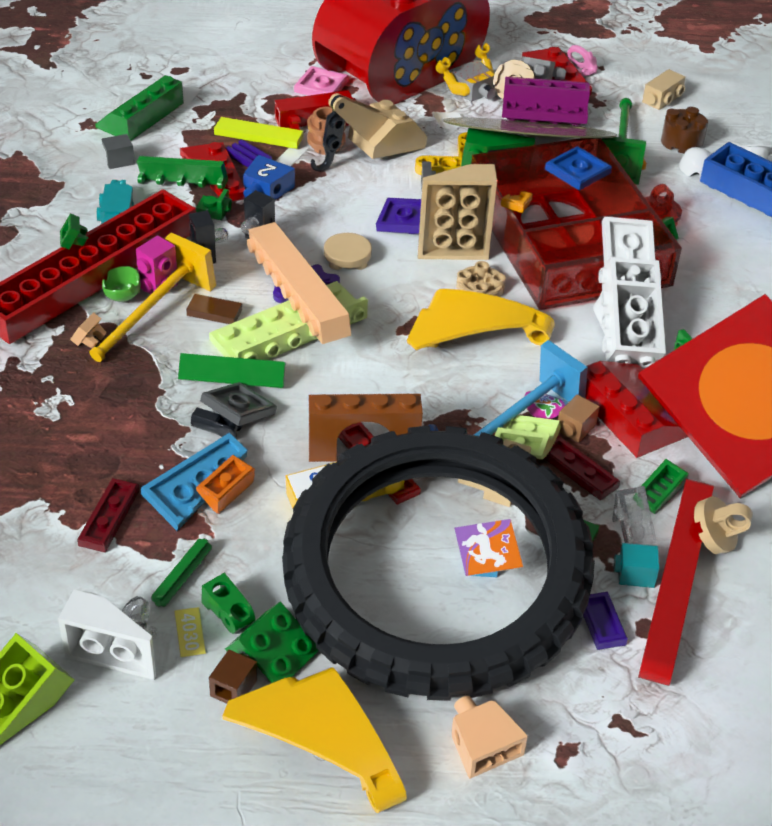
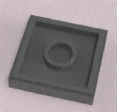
(238, 403)

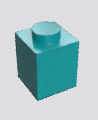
(637, 565)

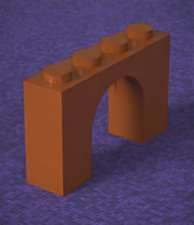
(335, 412)

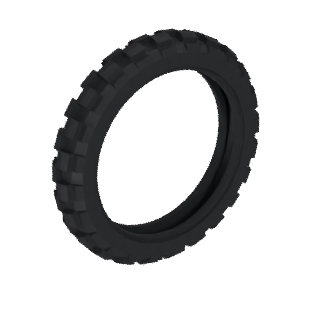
(426, 668)

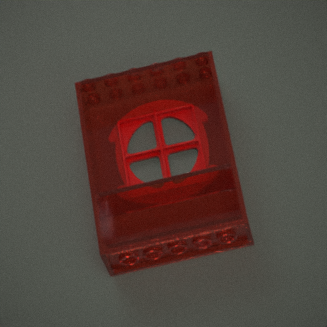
(564, 255)

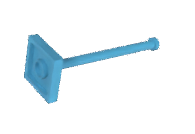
(557, 373)

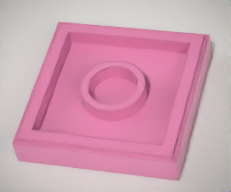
(320, 81)

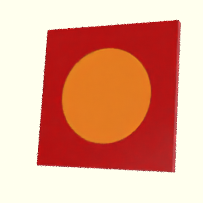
(723, 394)

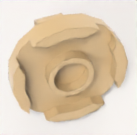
(511, 68)
(718, 524)

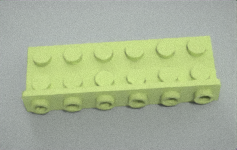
(278, 329)

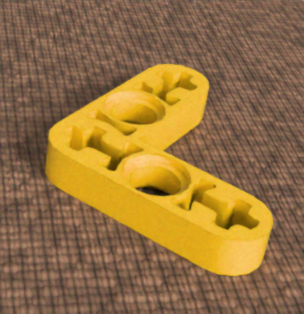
(439, 162)

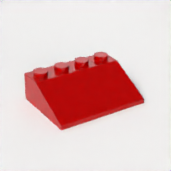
(630, 407)

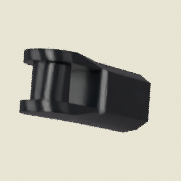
(213, 423)

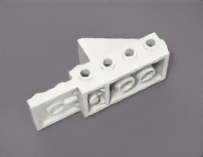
(630, 294)

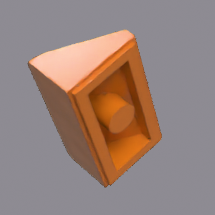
(226, 483)

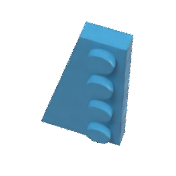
(175, 490)

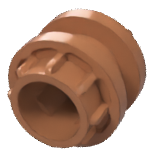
(316, 128)

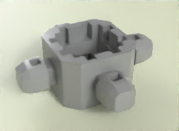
(544, 69)

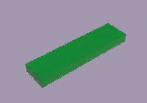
(231, 370)

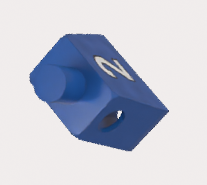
(268, 177)

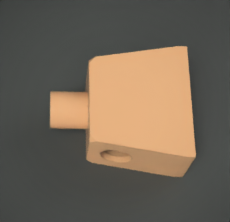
(485, 736)

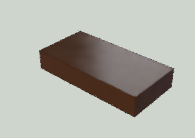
(214, 309)

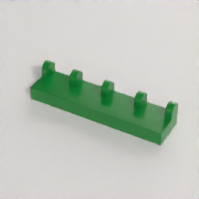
(182, 171)

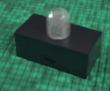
(258, 211)
(203, 232)

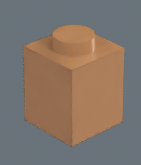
(578, 418)

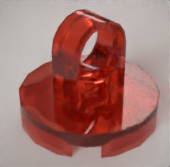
(665, 205)

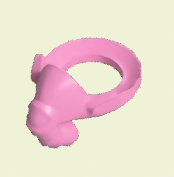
(590, 61)

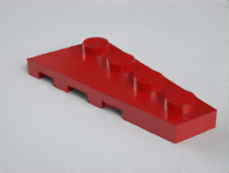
(556, 55)
(217, 152)

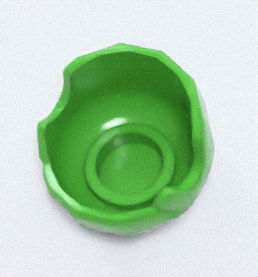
(122, 284)

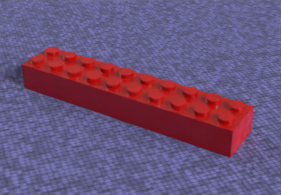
(73, 275)

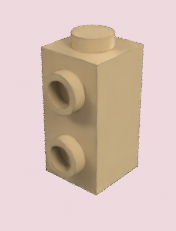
(664, 89)

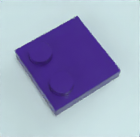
(400, 216)

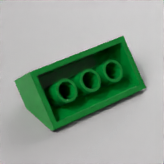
(144, 108)

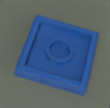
(578, 168)

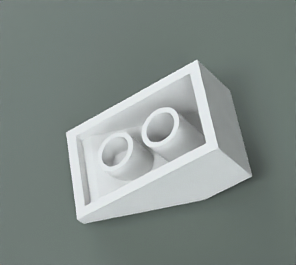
(105, 636)

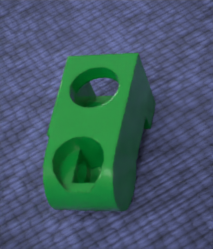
(227, 603)

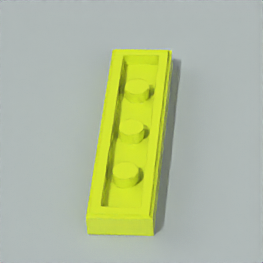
(258, 132)

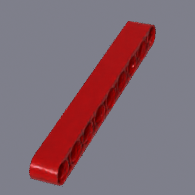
(675, 588)

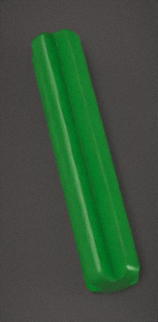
(181, 572)

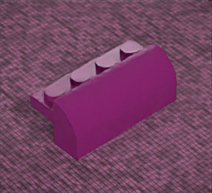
(546, 100)

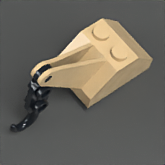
(375, 128)

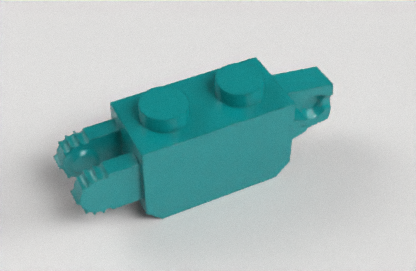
(114, 200)

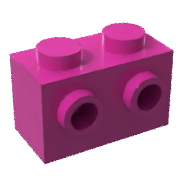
(155, 263)

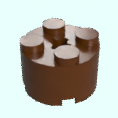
(684, 129)

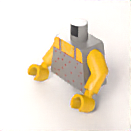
(471, 79)

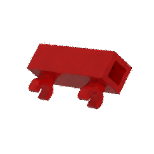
(295, 111)

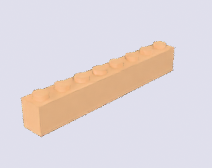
(299, 283)

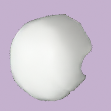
(693, 160)

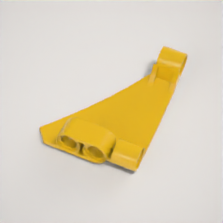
(465, 313)
(326, 721)

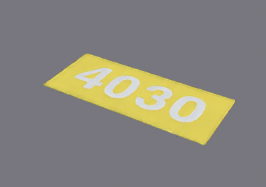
(189, 632)

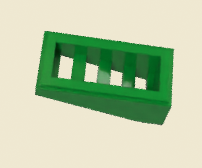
(672, 472)

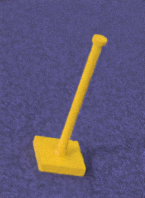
(193, 265)

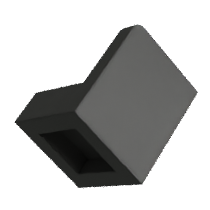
(118, 151)

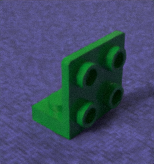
(276, 643)

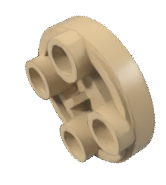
(347, 251)
(481, 279)

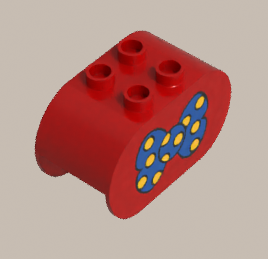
(398, 41)

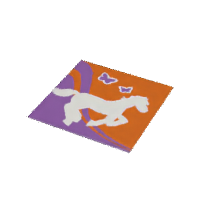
(488, 547)

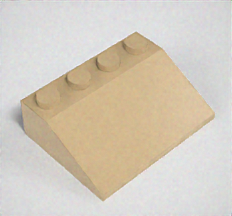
(457, 213)

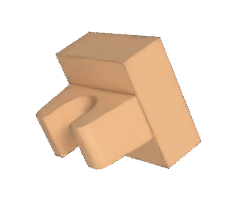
(87, 330)

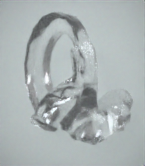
(142, 618)

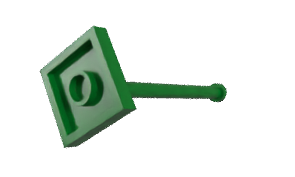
(627, 151)

